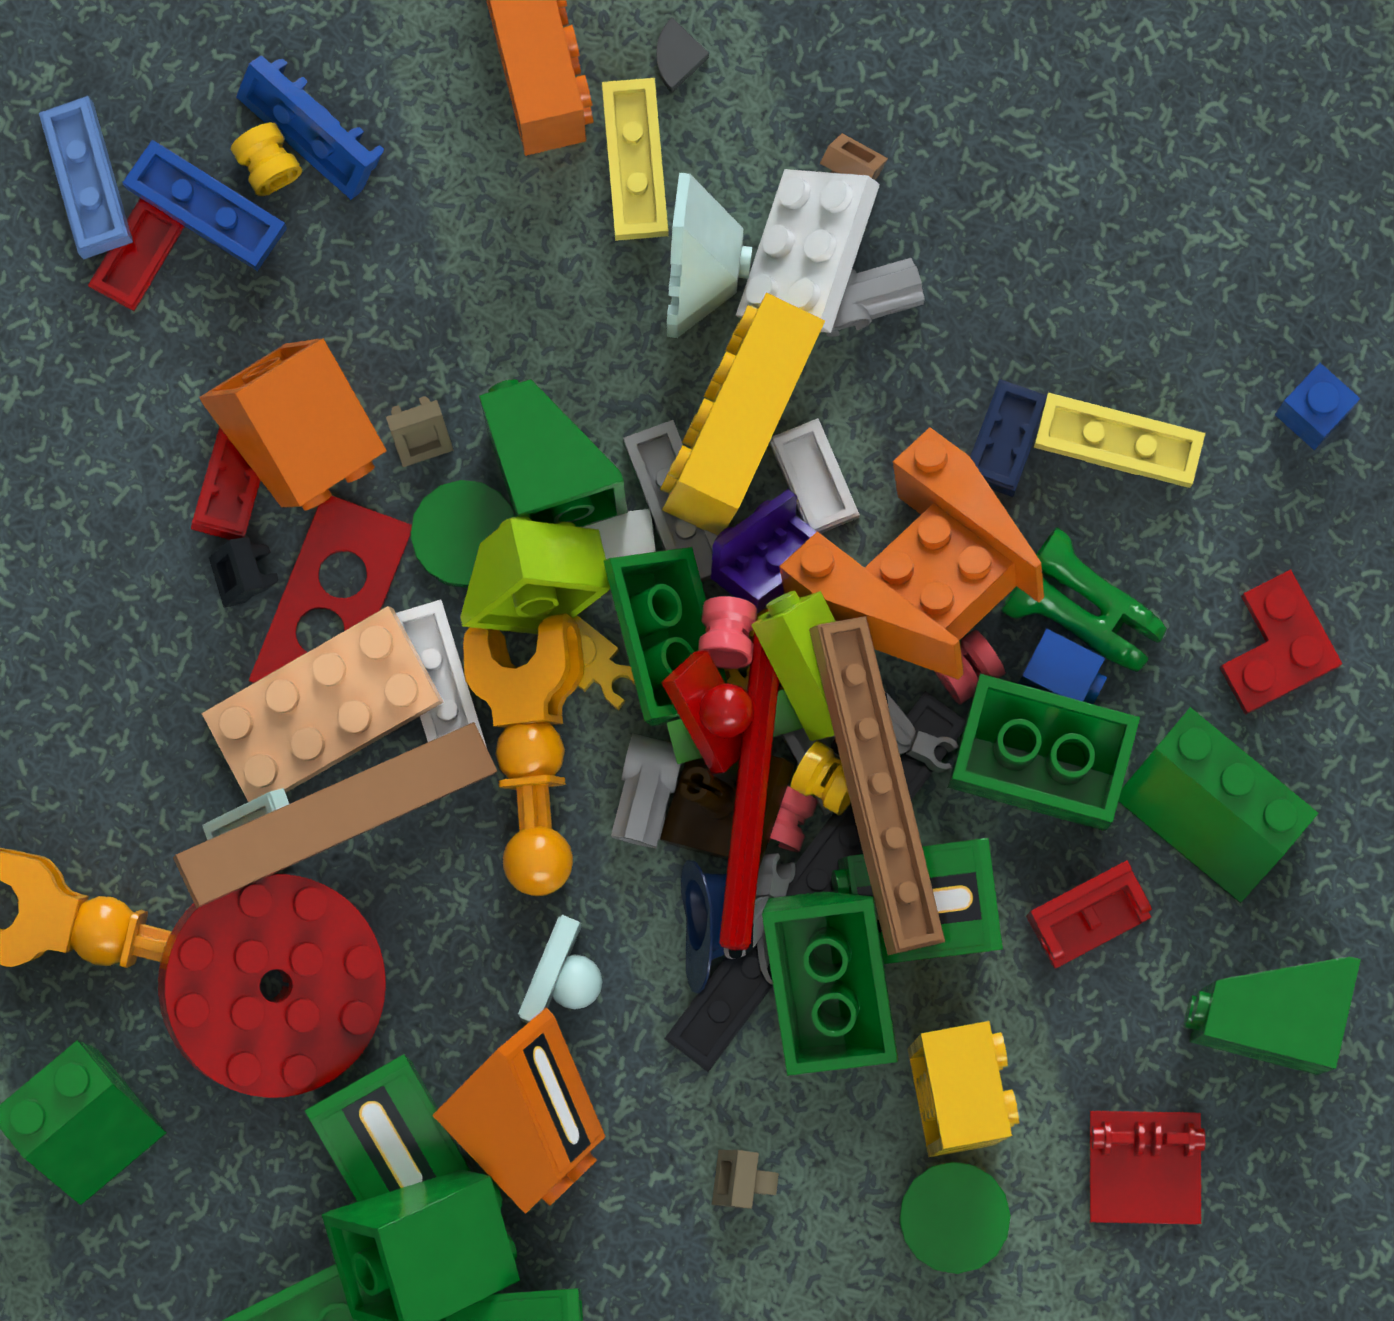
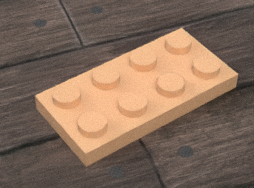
(323, 706)

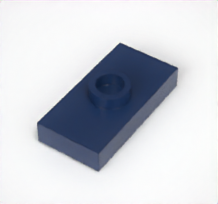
(1007, 435)

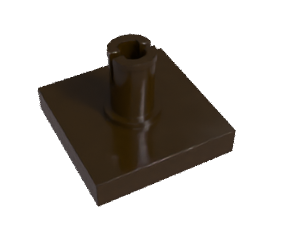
(705, 802)

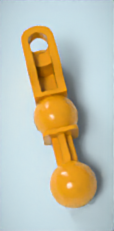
(529, 749)
(65, 921)

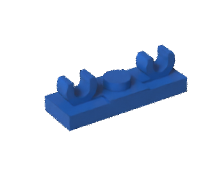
(308, 126)
(204, 205)

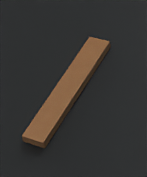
(877, 785)
(334, 815)

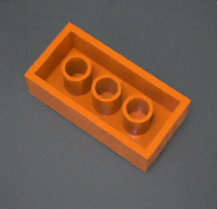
(541, 72)

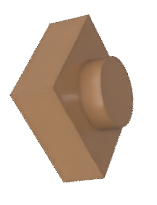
(851, 157)

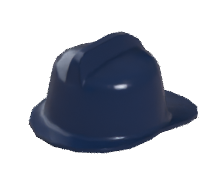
(703, 908)

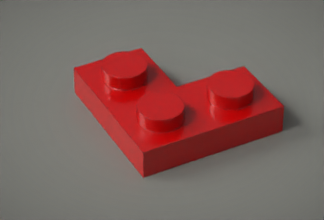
(1294, 646)

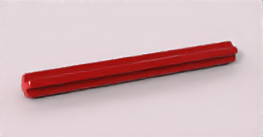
(750, 805)

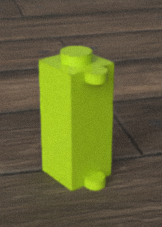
(790, 650)

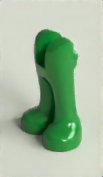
(1115, 606)

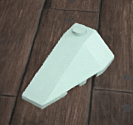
(704, 256)

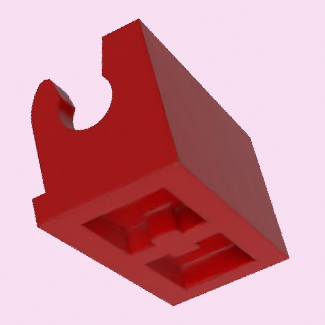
(1090, 914)

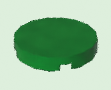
(453, 525)
(954, 1217)

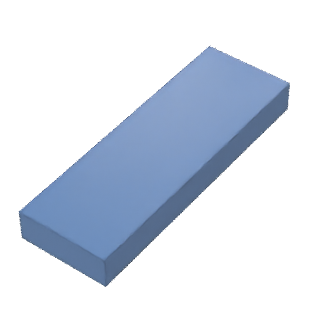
(85, 177)

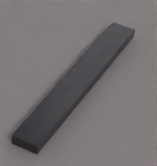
(739, 983)

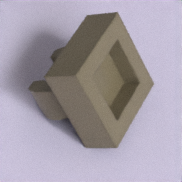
(419, 432)
(739, 1179)

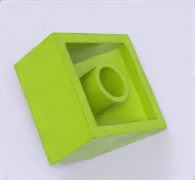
(533, 573)

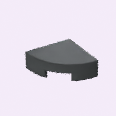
(678, 55)

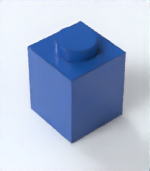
(1317, 406)
(1064, 669)

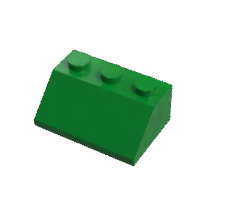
(660, 620)
(1044, 752)
(1216, 805)
(829, 982)

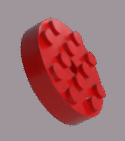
(306, 1031)

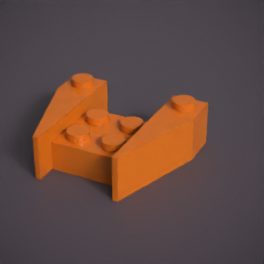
(937, 572)

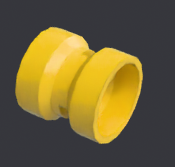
(266, 159)
(822, 776)

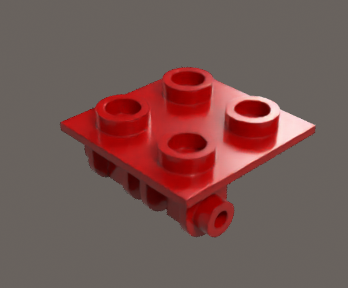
(1145, 1167)

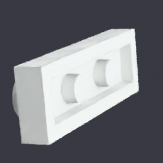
(434, 643)

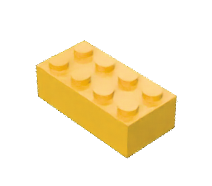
(744, 410)
(962, 1088)

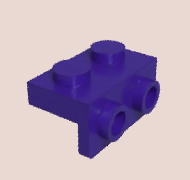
(750, 553)

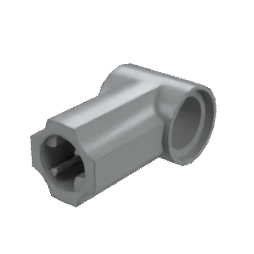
(878, 294)
(649, 779)

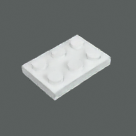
(811, 242)

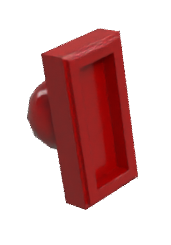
(710, 709)

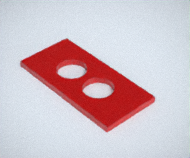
(334, 529)

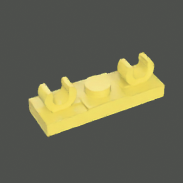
(635, 159)
(1119, 440)

